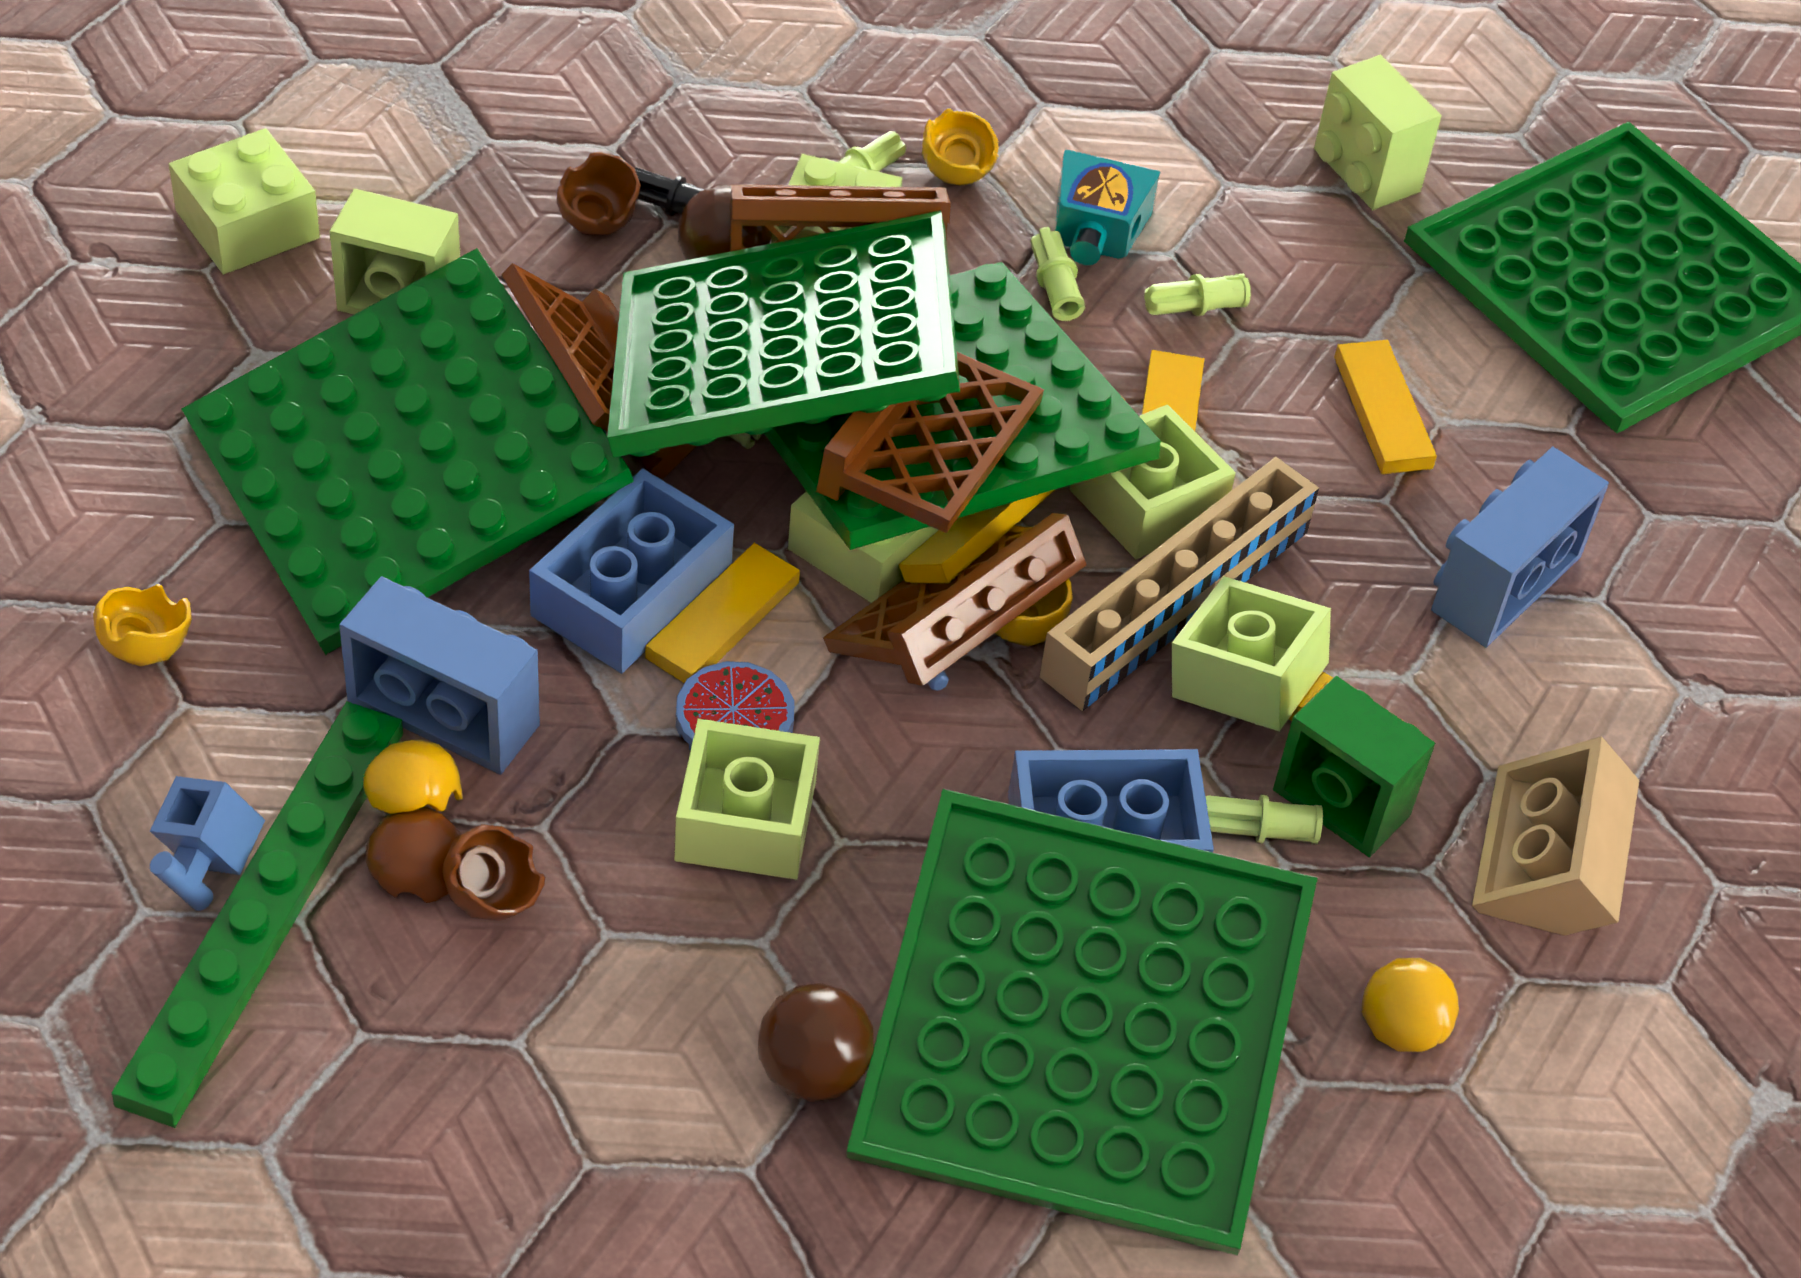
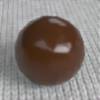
(707, 225)
(815, 1042)

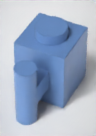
(207, 831)

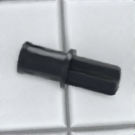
(665, 192)

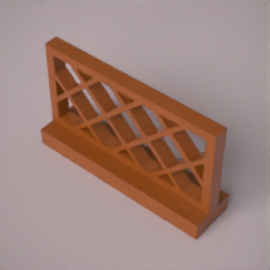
(827, 207)
(583, 346)
(867, 444)
(938, 623)

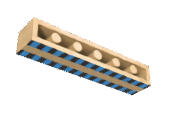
(1164, 590)

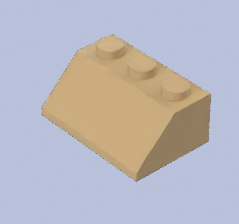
(1558, 839)

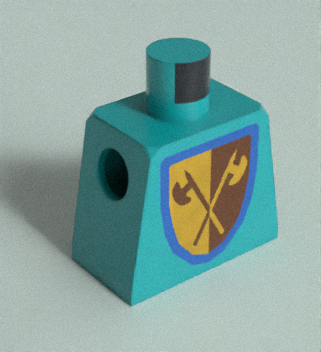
(1102, 205)

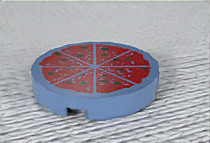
(734, 695)

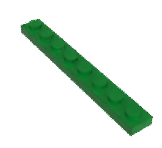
(254, 920)

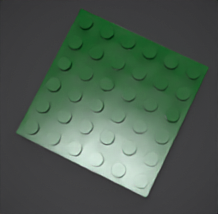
(1618, 274)
(783, 335)
(1071, 437)
(405, 445)
(1086, 1021)

